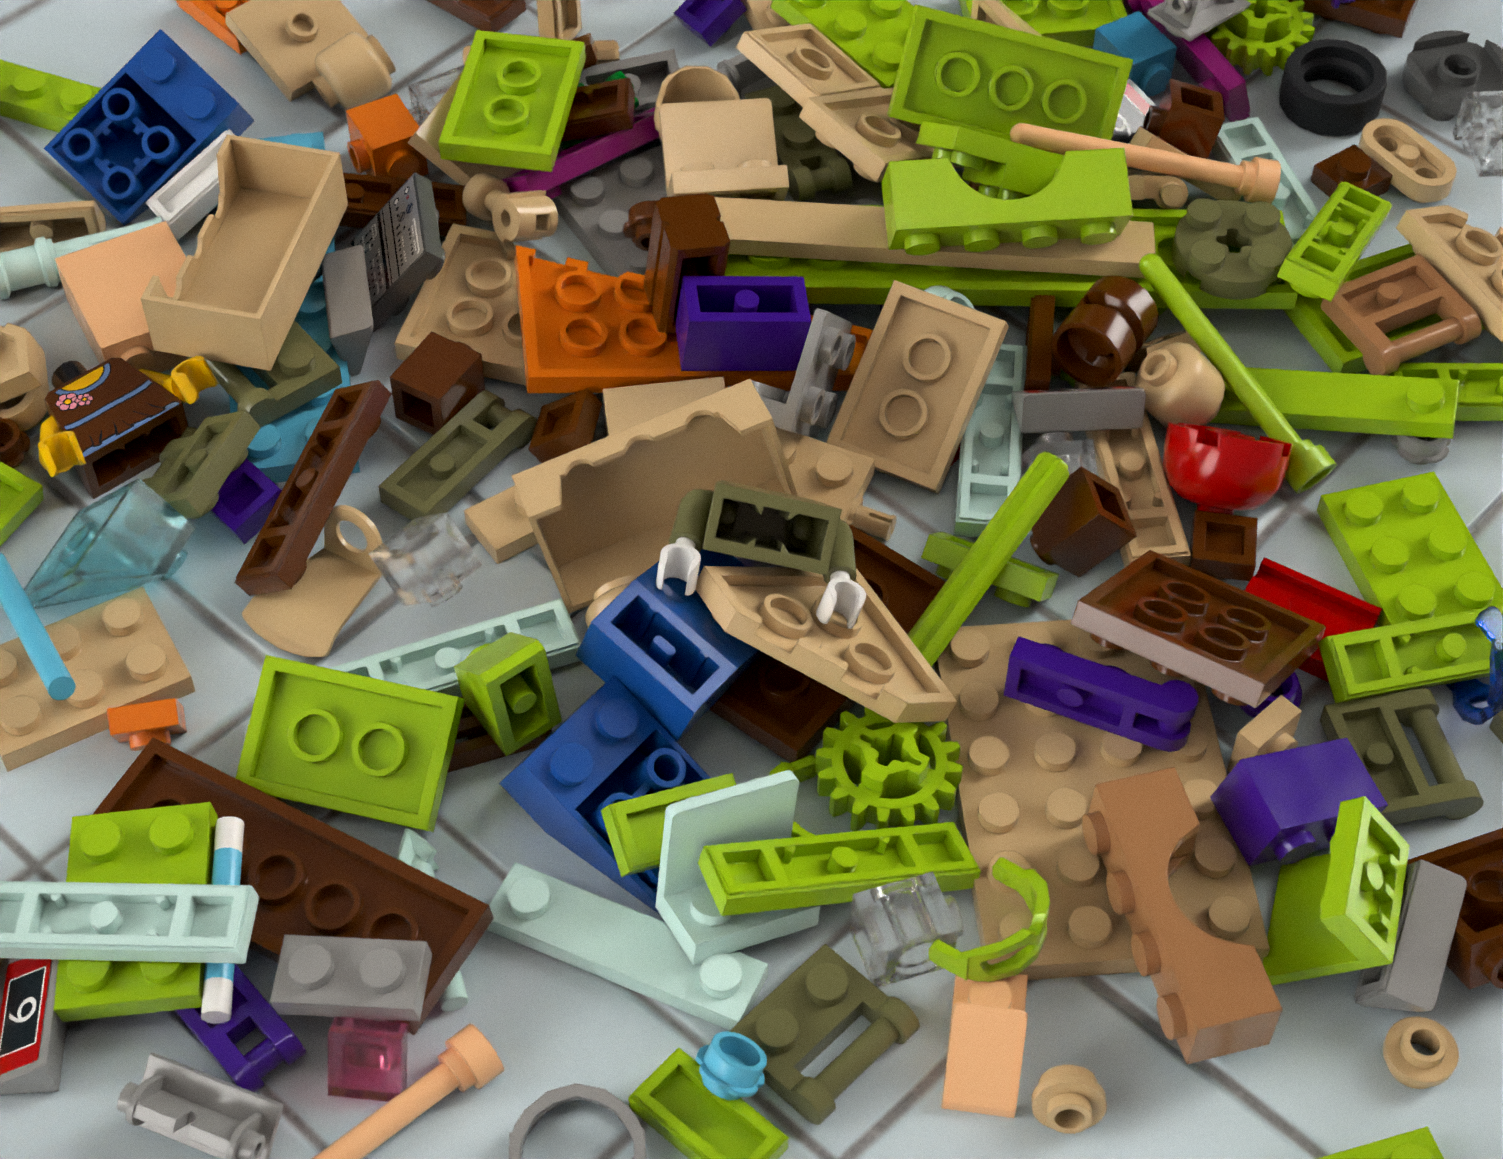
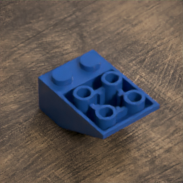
(145, 127)
(667, 648)
(595, 759)

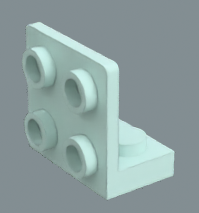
(730, 815)

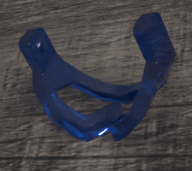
(1472, 691)

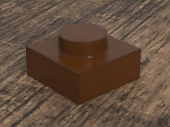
(1353, 167)
(565, 425)
(1223, 545)

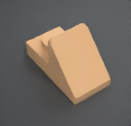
(985, 1046)

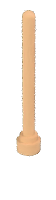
(1253, 179)
(464, 1064)

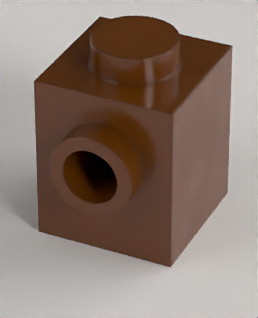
(1187, 118)
(436, 382)
(1082, 524)

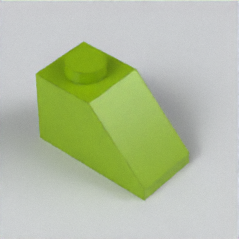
(510, 690)

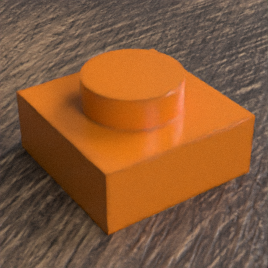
(146, 720)

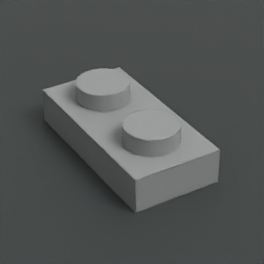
(351, 977)

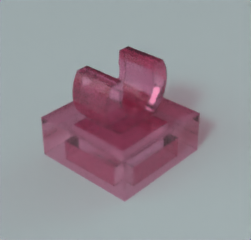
(367, 1058)

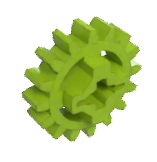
(1263, 34)
(890, 769)

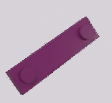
(1203, 64)
(585, 156)

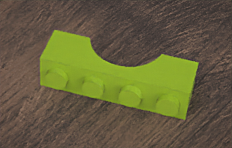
(935, 208)

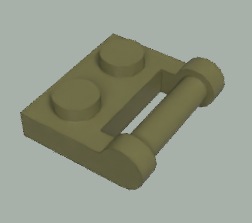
(297, 377)
(1383, 748)
(810, 1014)

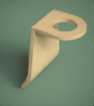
(325, 597)

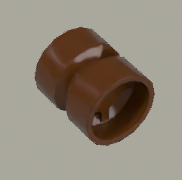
(1105, 331)

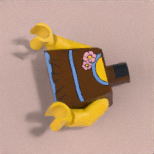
(116, 418)

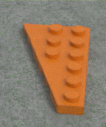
(602, 334)

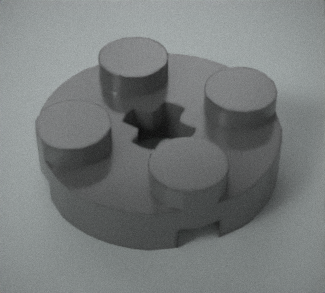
(1429, 75)

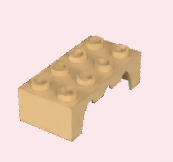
(252, 255)
(616, 499)

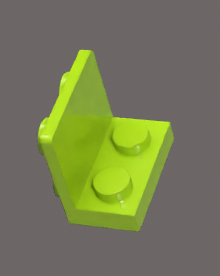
(1339, 906)

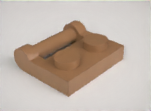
(1395, 298)

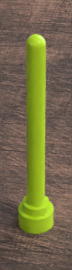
(1307, 462)

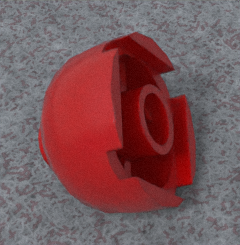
(1223, 467)

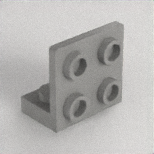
(811, 398)

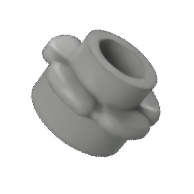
(1421, 449)

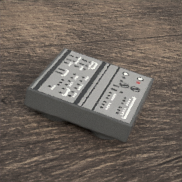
(401, 248)

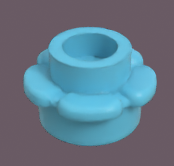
(732, 1066)

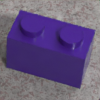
(742, 323)
(1291, 798)

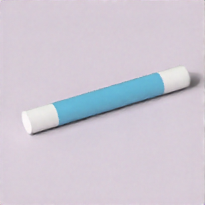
(225, 871)

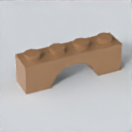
(1208, 988)

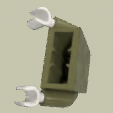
(770, 530)

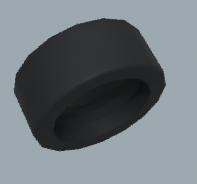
(1338, 62)

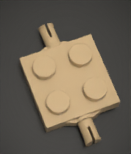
(835, 479)

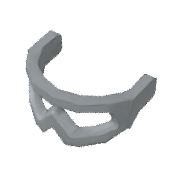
(562, 1095)

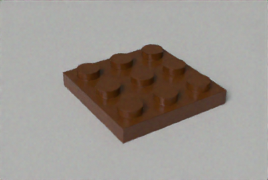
(1198, 628)

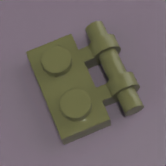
(201, 462)

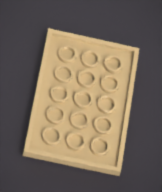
(1035, 778)

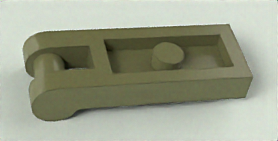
(809, 162)
(457, 457)

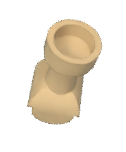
(513, 214)

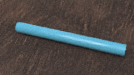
(33, 635)

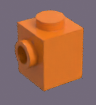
(381, 137)

